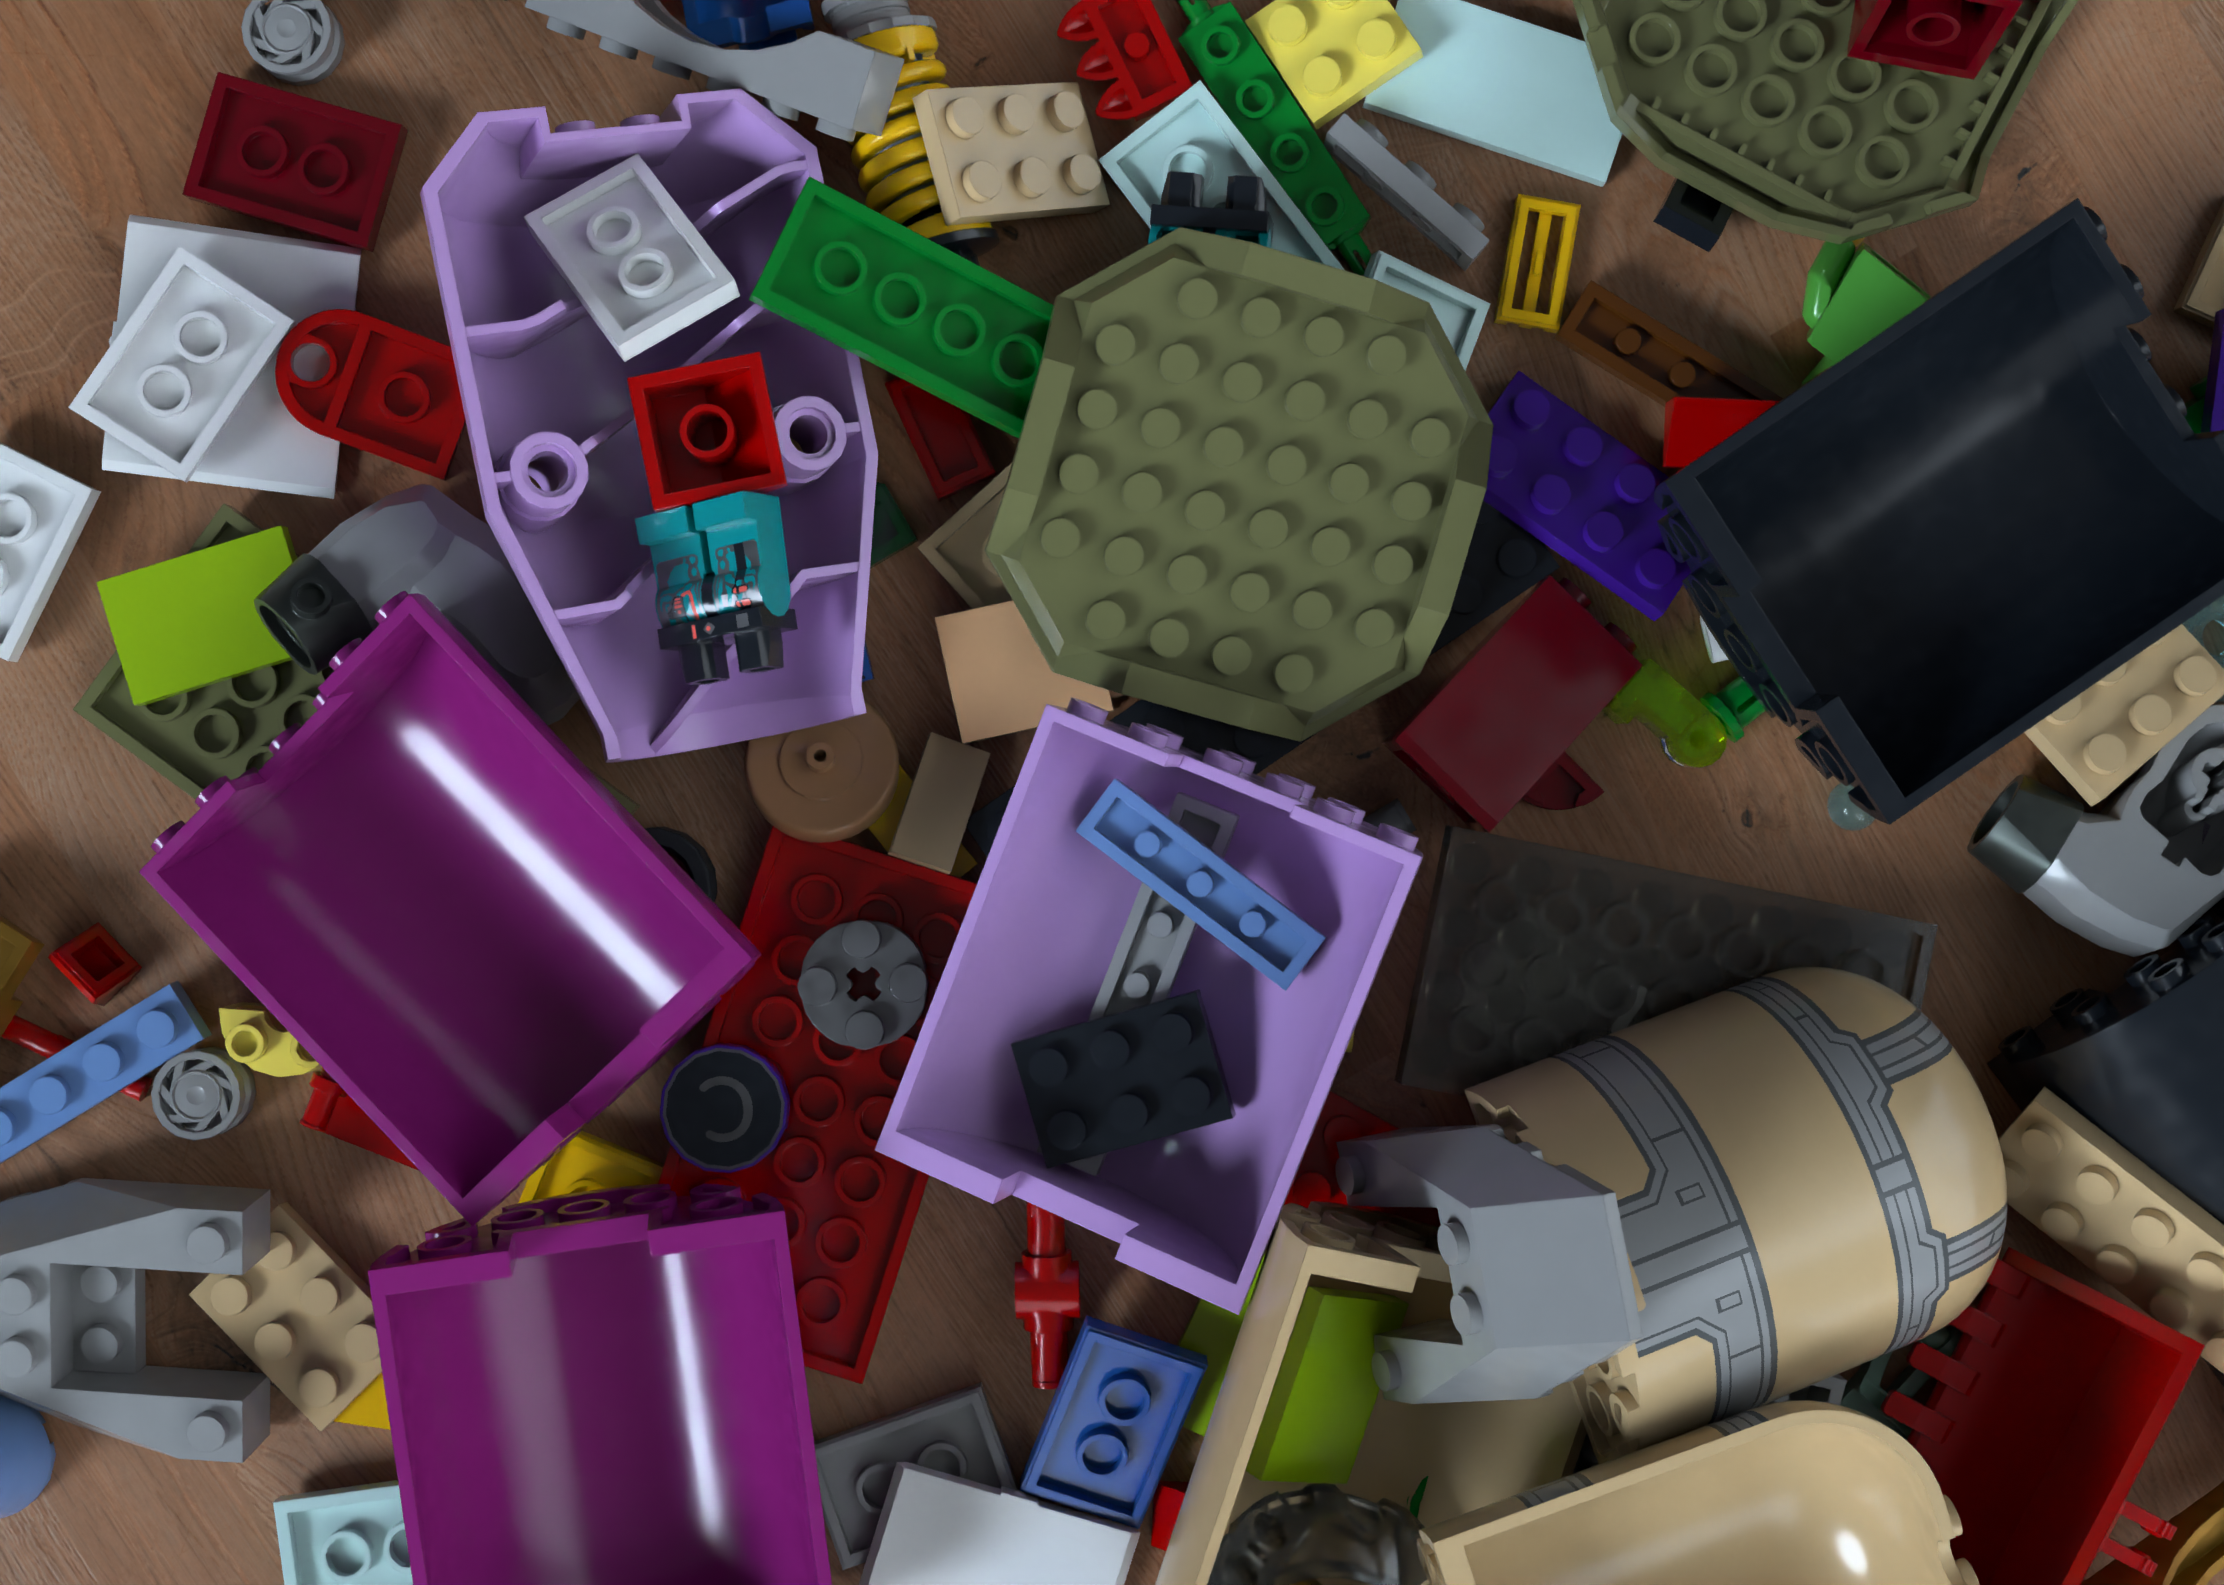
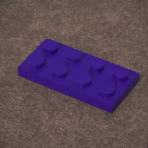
(1581, 495)

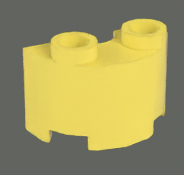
(262, 1041)

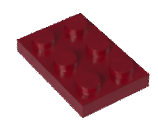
(295, 161)

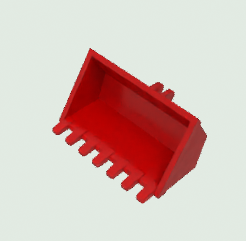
(2045, 1423)

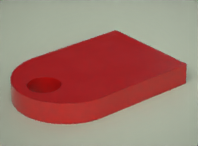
(382, 390)

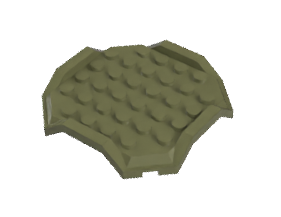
(1791, 129)
(1242, 485)

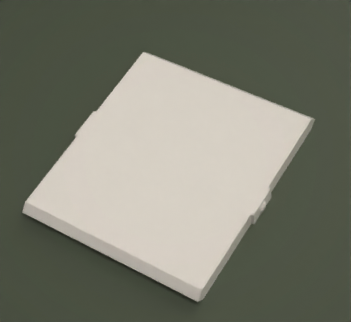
(299, 277)
(975, 1534)

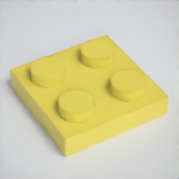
(1333, 50)

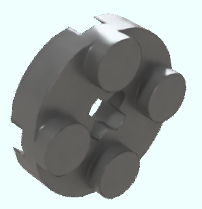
(826, 983)

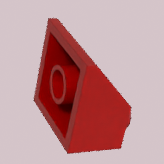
(707, 431)

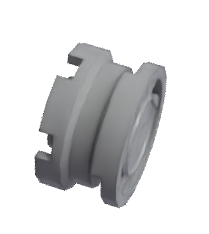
(294, 39)
(203, 1093)

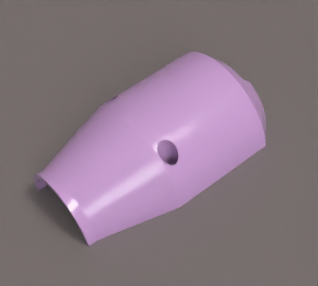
(556, 405)

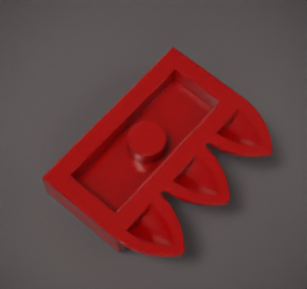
(1130, 49)

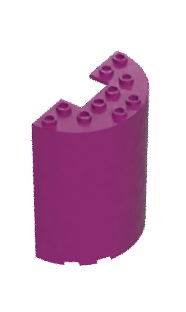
(449, 910)
(603, 1394)

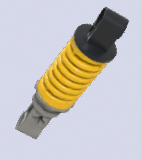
(896, 164)

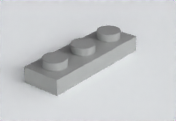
(1407, 190)

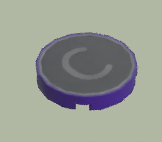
(724, 1107)

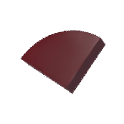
(1563, 786)

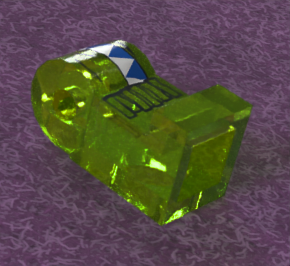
(1682, 723)

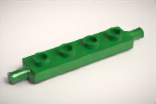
(1274, 126)

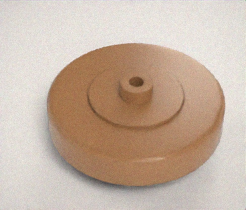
(825, 777)

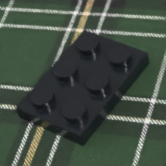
(1123, 1079)

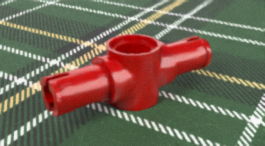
(1047, 1295)

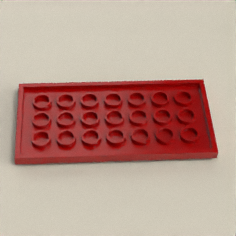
(840, 1197)

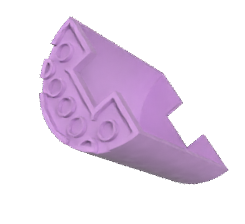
(1037, 953)

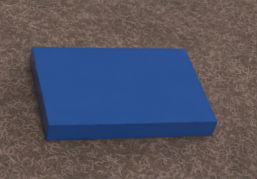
(1113, 1422)

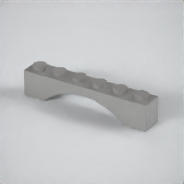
(818, 74)

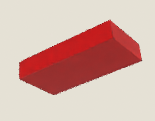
(942, 439)

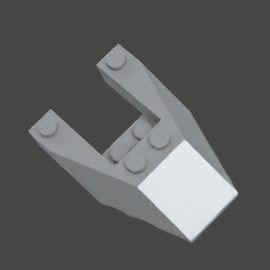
(1528, 1258)
(79, 1311)

